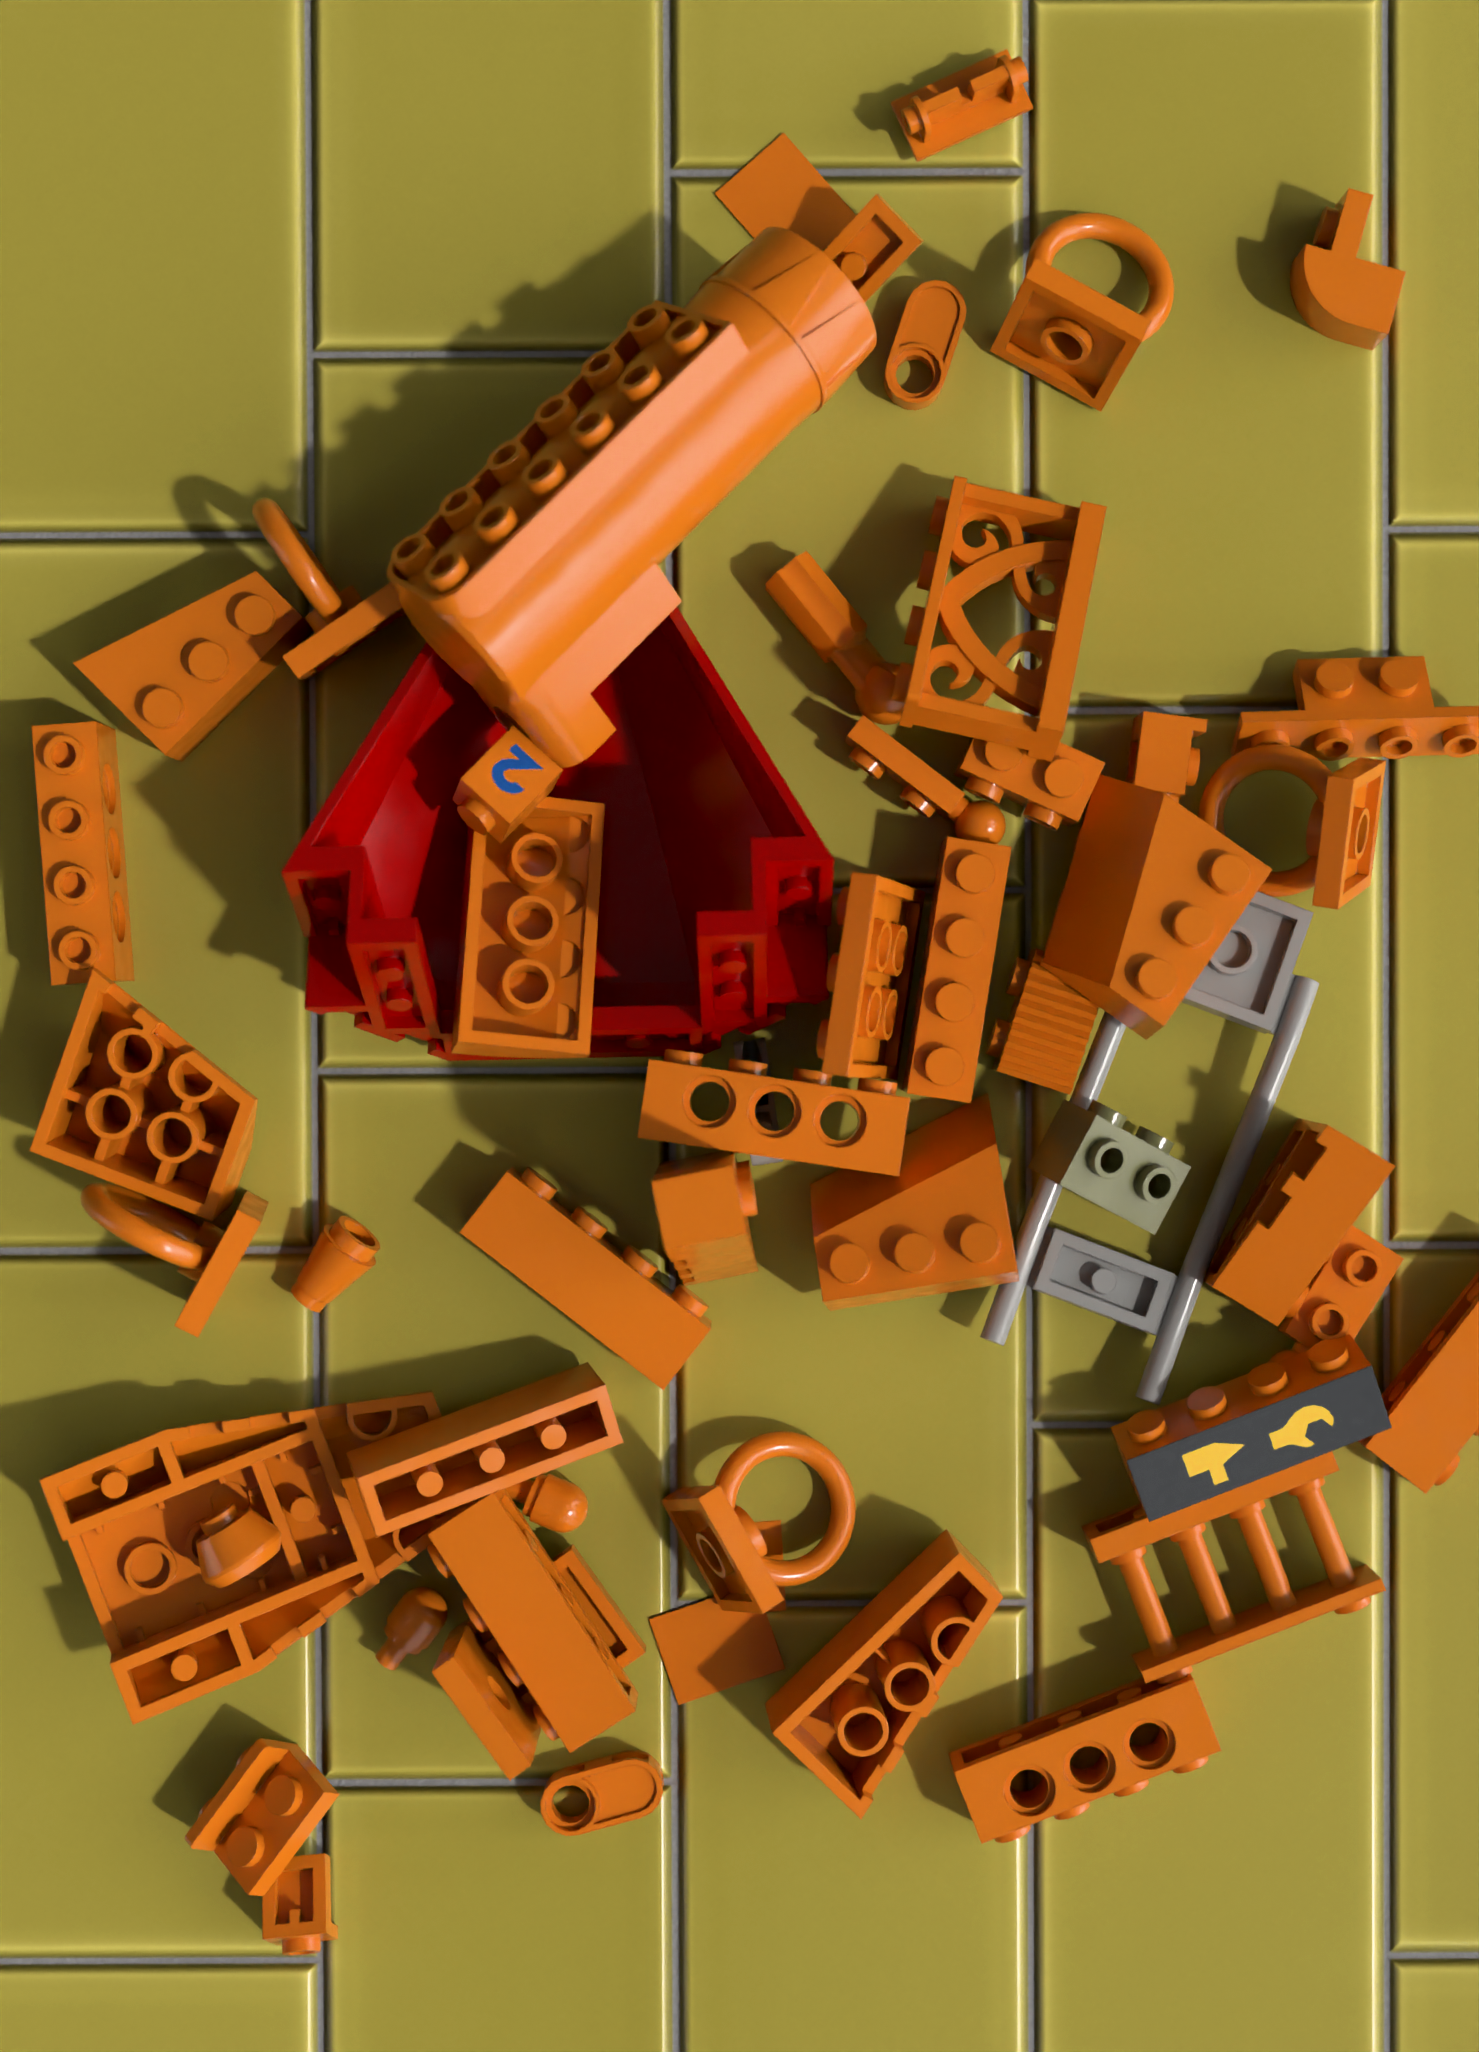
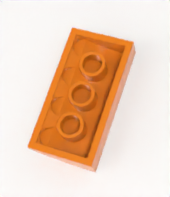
(530, 935)

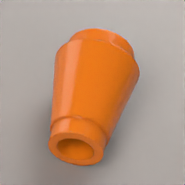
(335, 1263)

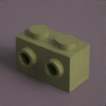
(1109, 1165)

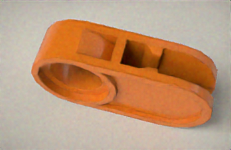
(929, 335)
(618, 1791)

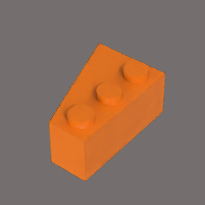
(1296, 1219)

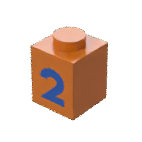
(505, 785)

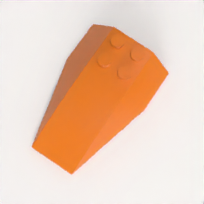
(138, 1521)

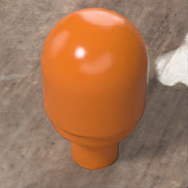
(551, 1502)
(412, 1625)

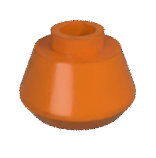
(235, 1544)

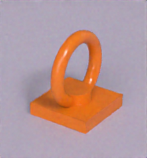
(1072, 331)
(339, 617)
(1339, 827)
(201, 1252)
(729, 1542)

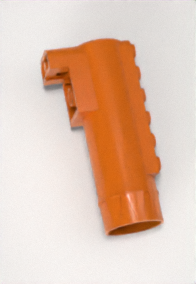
(555, 547)

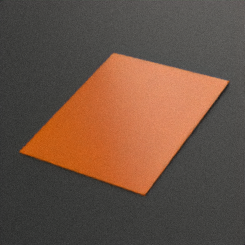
(786, 193)
(714, 1648)

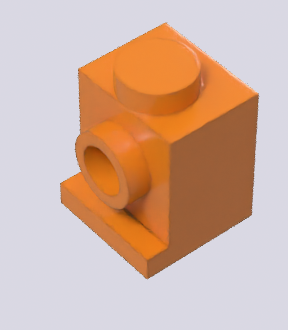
(1163, 752)

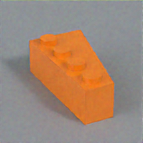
(705, 1215)
(883, 1671)

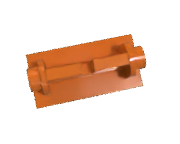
(963, 104)

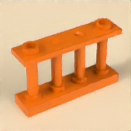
(1169, 1659)

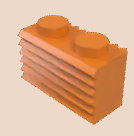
(1044, 1028)

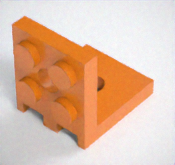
(486, 1696)

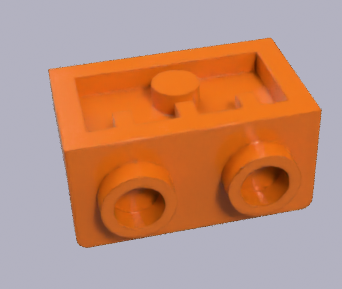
(263, 1813)

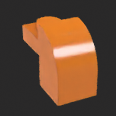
(1337, 291)

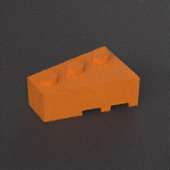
(197, 662)

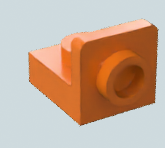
(299, 1906)

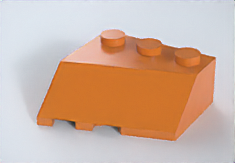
(1145, 903)
(145, 1107)
(920, 1231)

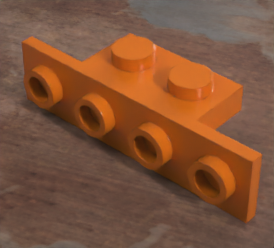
(1363, 712)

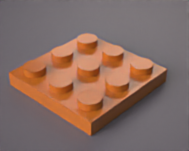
(870, 978)

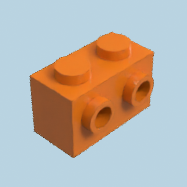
(1048, 790)

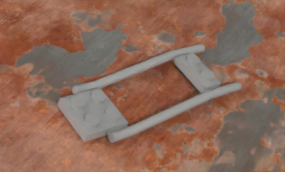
(1244, 983)

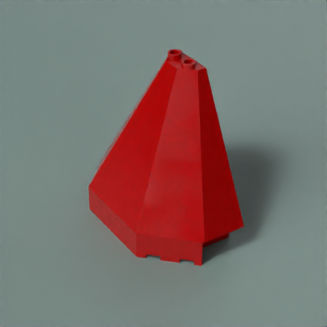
(706, 865)

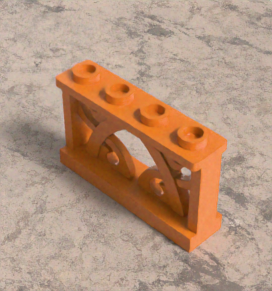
(1064, 562)

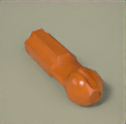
(836, 635)

